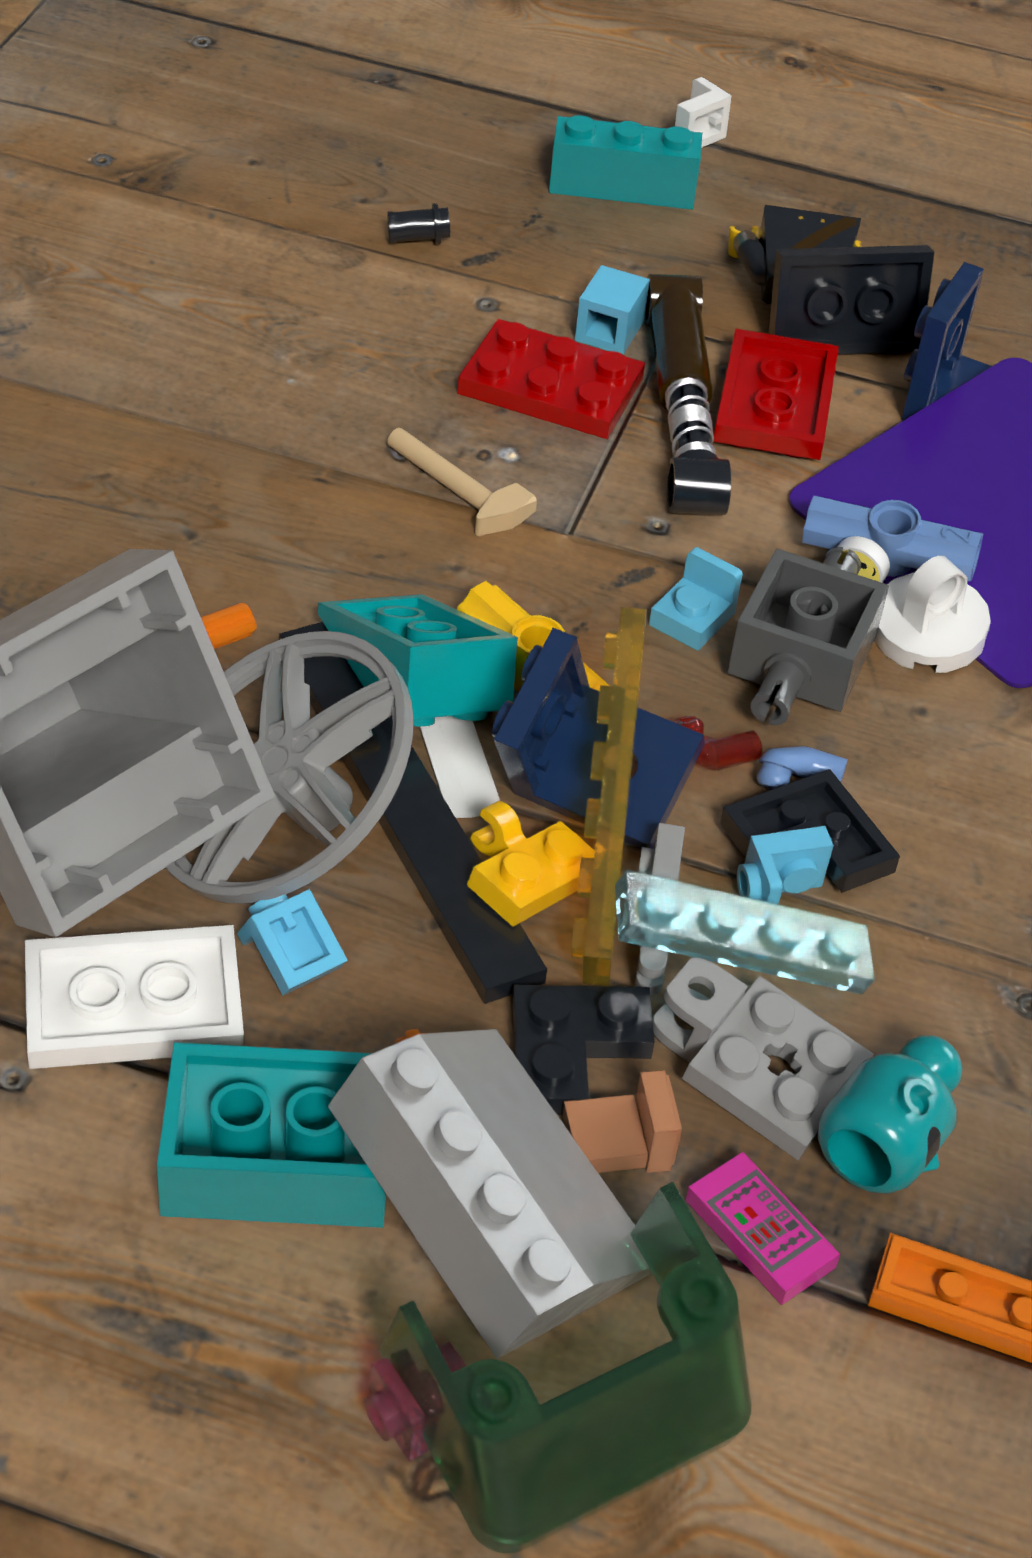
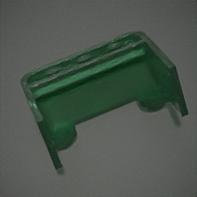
(543, 1467)

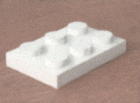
(130, 995)

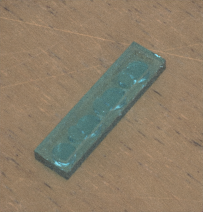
(743, 932)

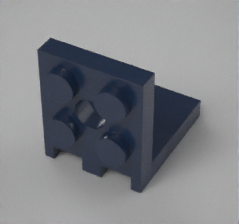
(943, 329)
(551, 737)

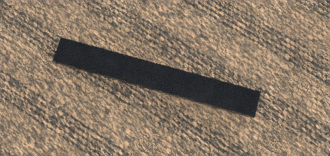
(430, 846)

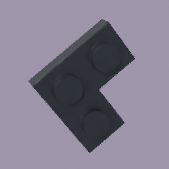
(859, 847)
(567, 1024)

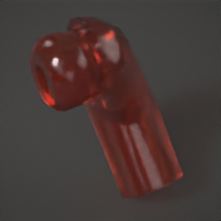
(725, 751)

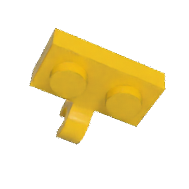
(524, 871)

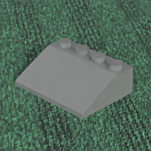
(489, 1183)

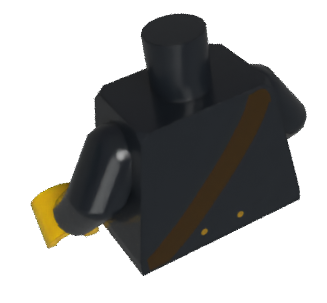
(788, 230)

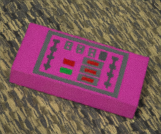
(762, 1228)

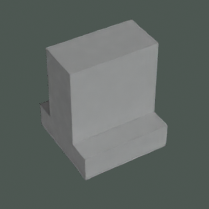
(113, 740)

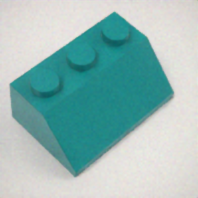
(625, 162)
(257, 1141)

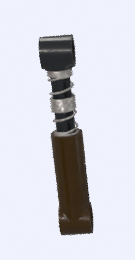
(696, 476)

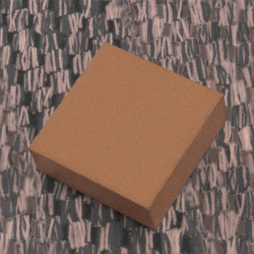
(658, 1120)
(607, 1132)

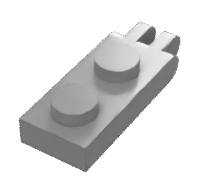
(662, 863)

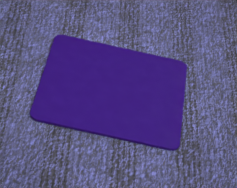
(967, 469)

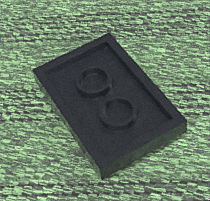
(852, 296)

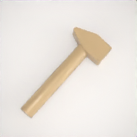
(497, 509)

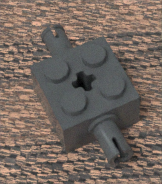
(806, 631)

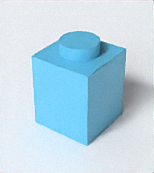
(611, 309)

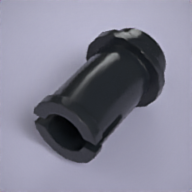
(419, 225)

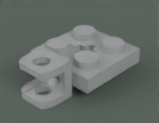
(733, 1045)

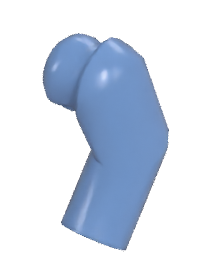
(801, 761)

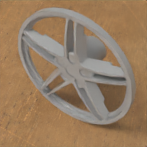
(298, 764)

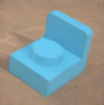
(699, 601)
(784, 863)
(293, 940)

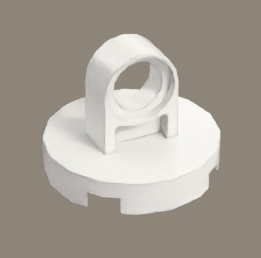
(933, 618)

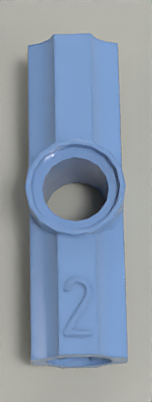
(896, 529)

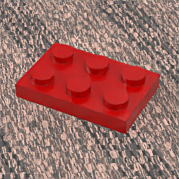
(551, 378)
(776, 394)

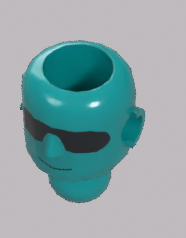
(893, 1116)

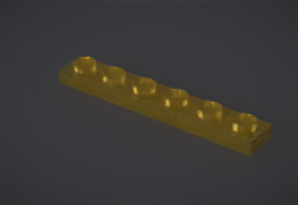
(607, 816)

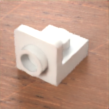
(705, 111)

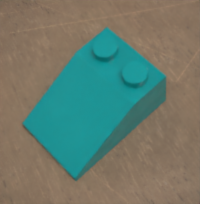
(445, 656)

